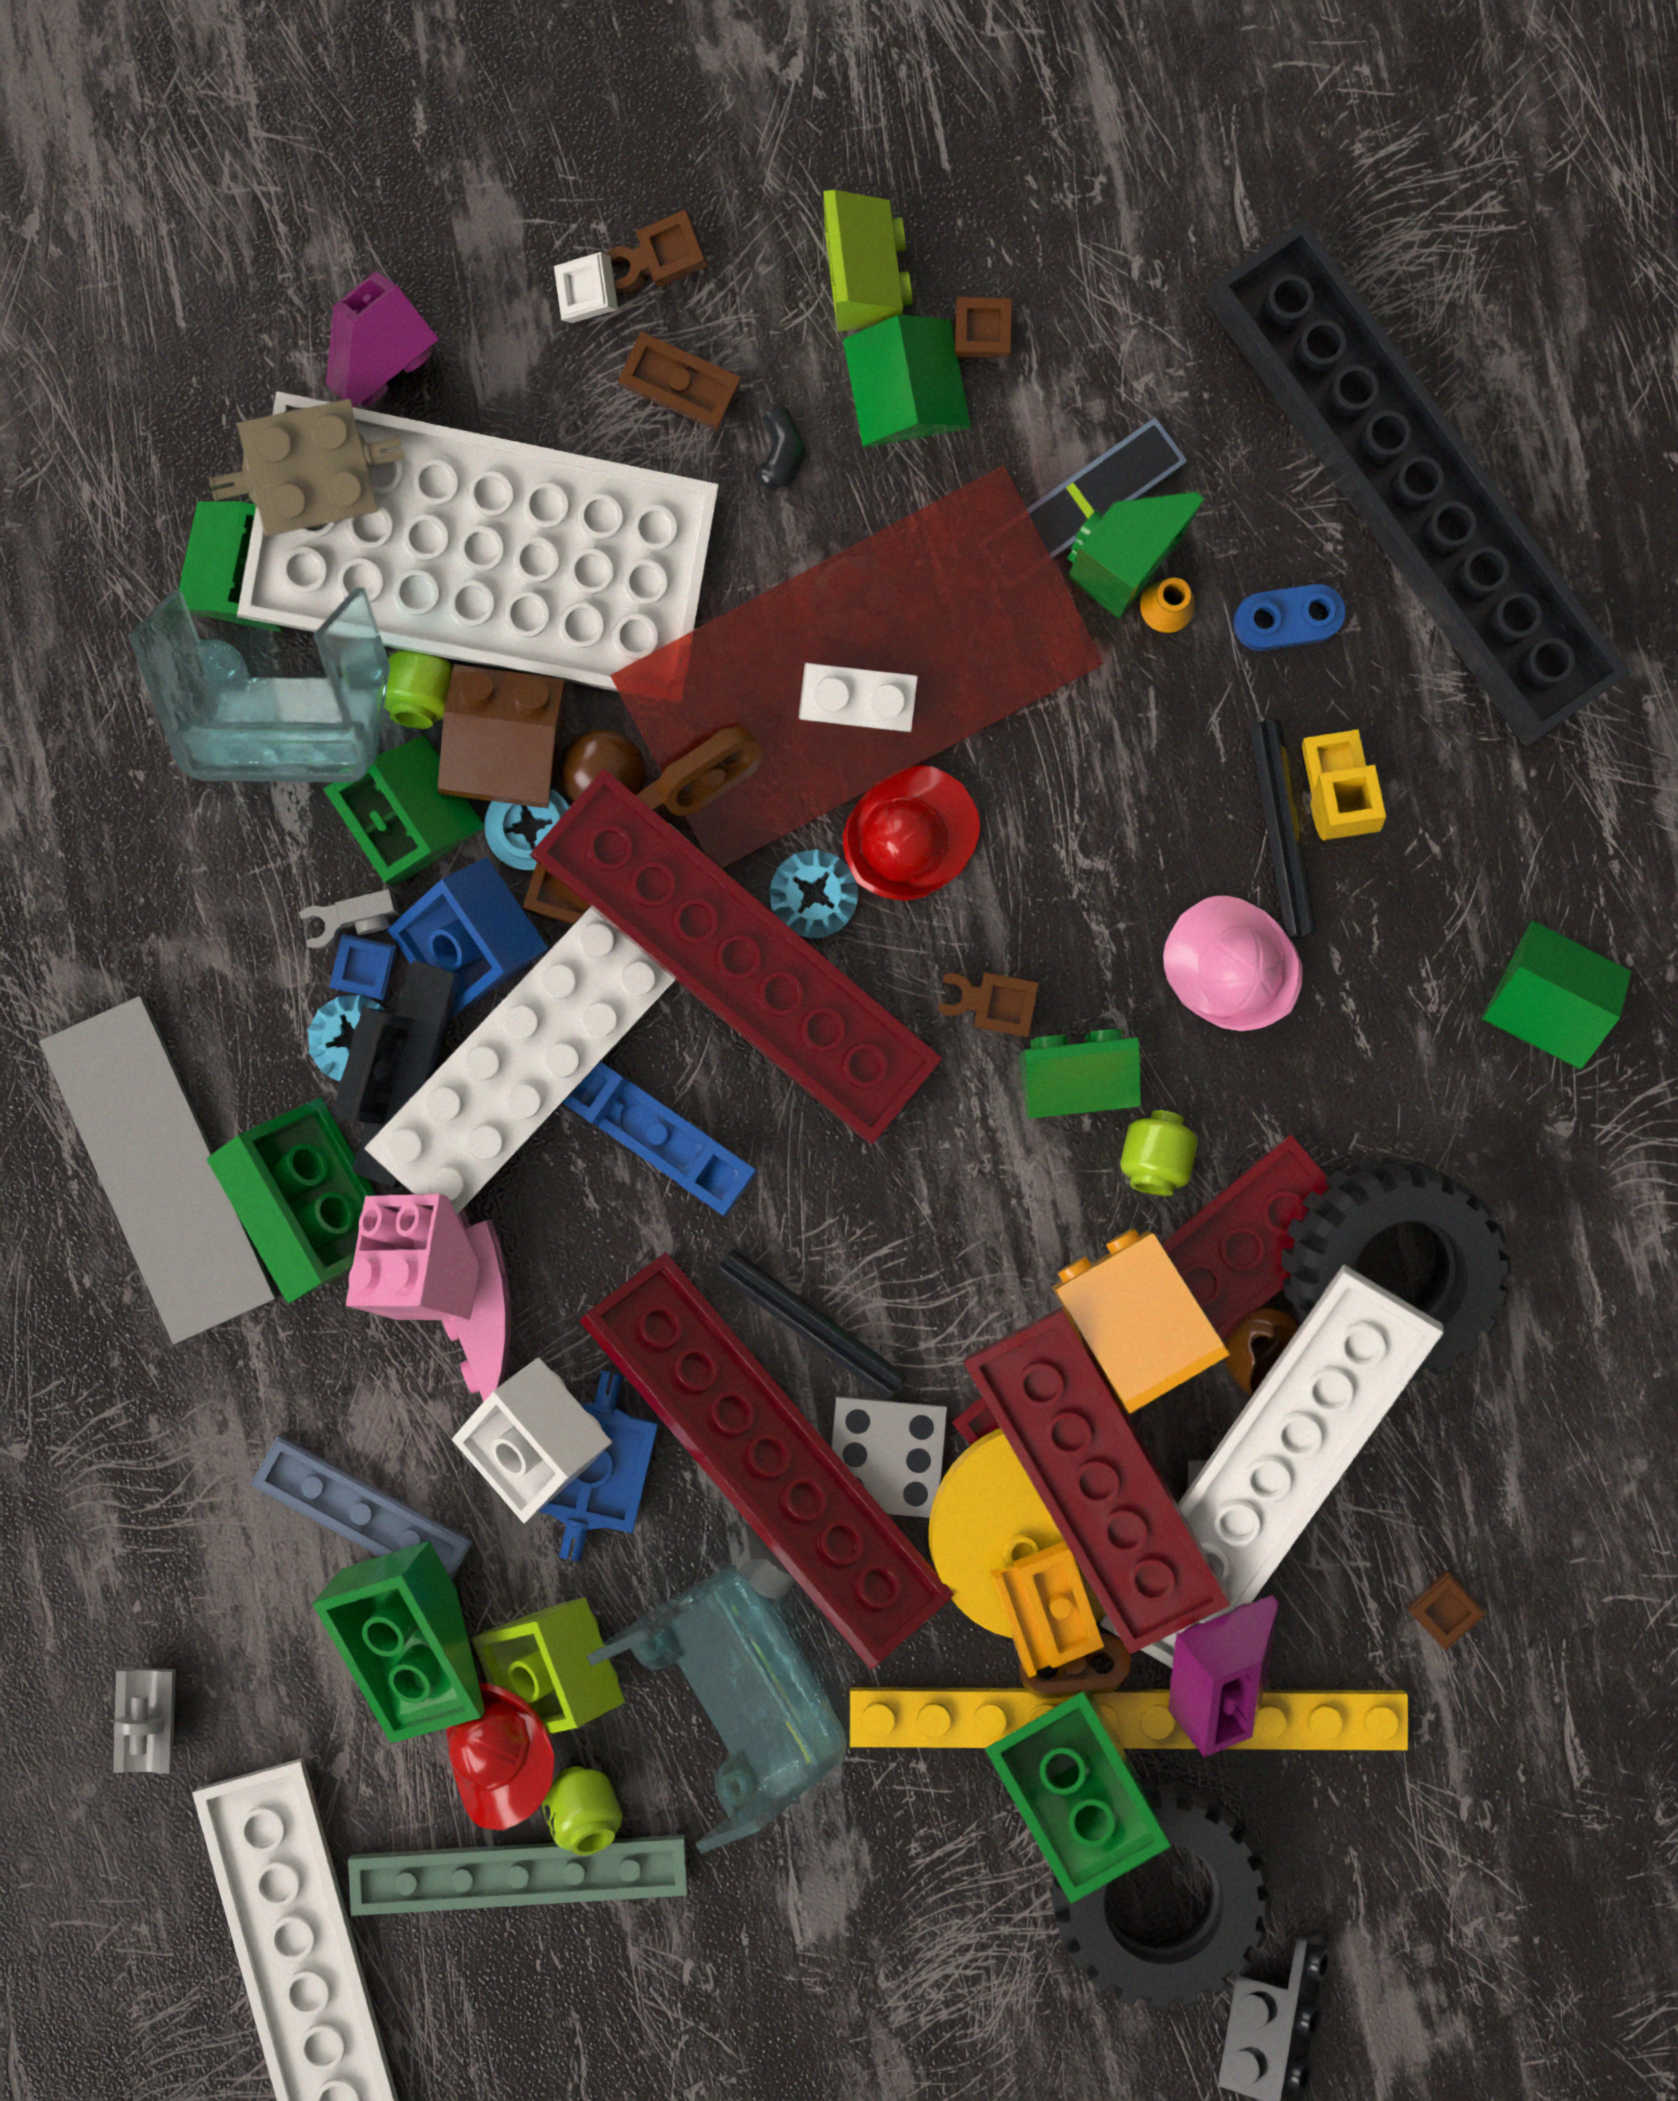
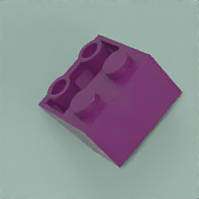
(374, 339)
(1223, 1675)

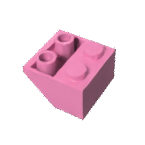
(412, 1260)

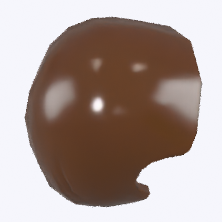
(598, 750)
(1257, 1345)

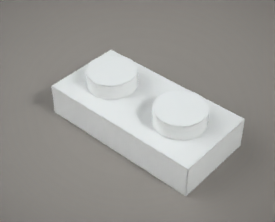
(857, 697)

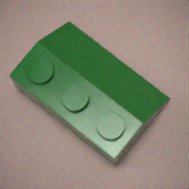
(1127, 546)
(296, 1196)

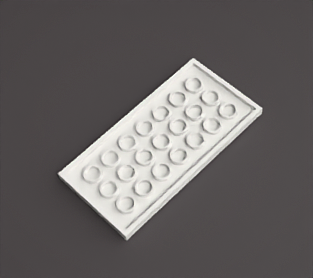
(497, 554)

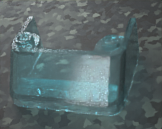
(266, 727)
(752, 1690)

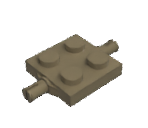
(307, 468)

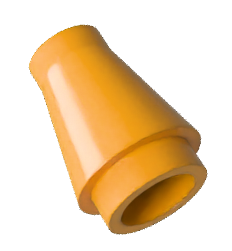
(1159, 613)

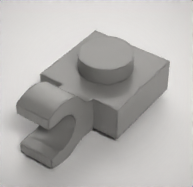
(366, 913)

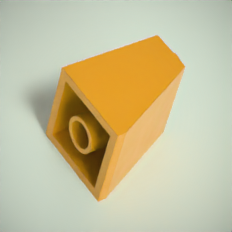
(1138, 1318)

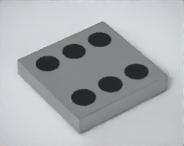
(892, 1450)

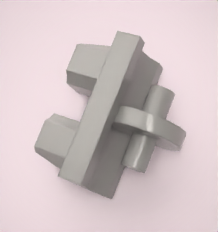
(144, 1720)

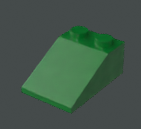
(404, 1641)
(1079, 1795)

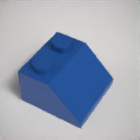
(472, 929)

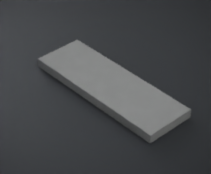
(156, 1169)

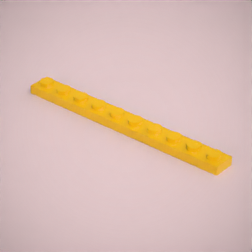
(1136, 1715)

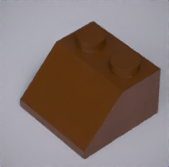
(501, 736)

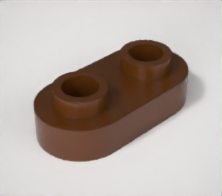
(710, 770)
(1079, 1674)

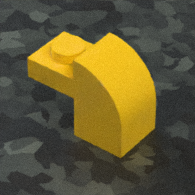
(1342, 787)

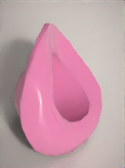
(1232, 964)

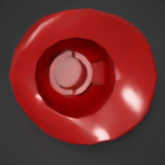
(911, 834)
(501, 1760)

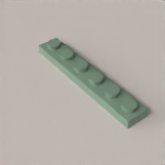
(516, 1876)

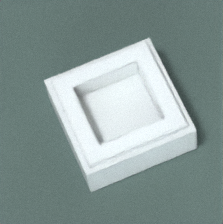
(585, 287)

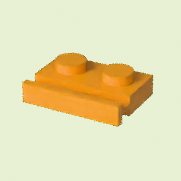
(1047, 1609)

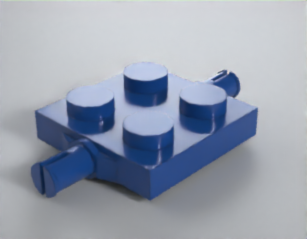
(613, 1485)

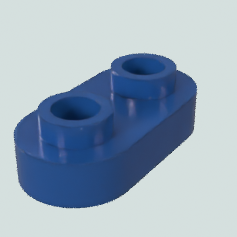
(1290, 617)

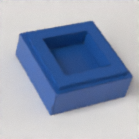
(363, 967)

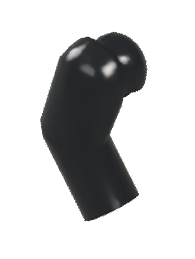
(786, 454)

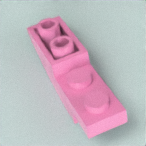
(489, 1331)

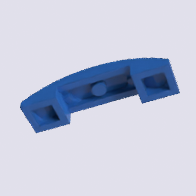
(661, 1137)

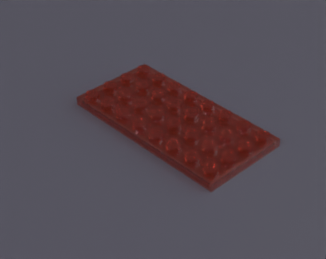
(938, 595)

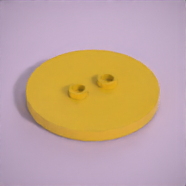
(986, 1521)

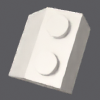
(531, 1439)

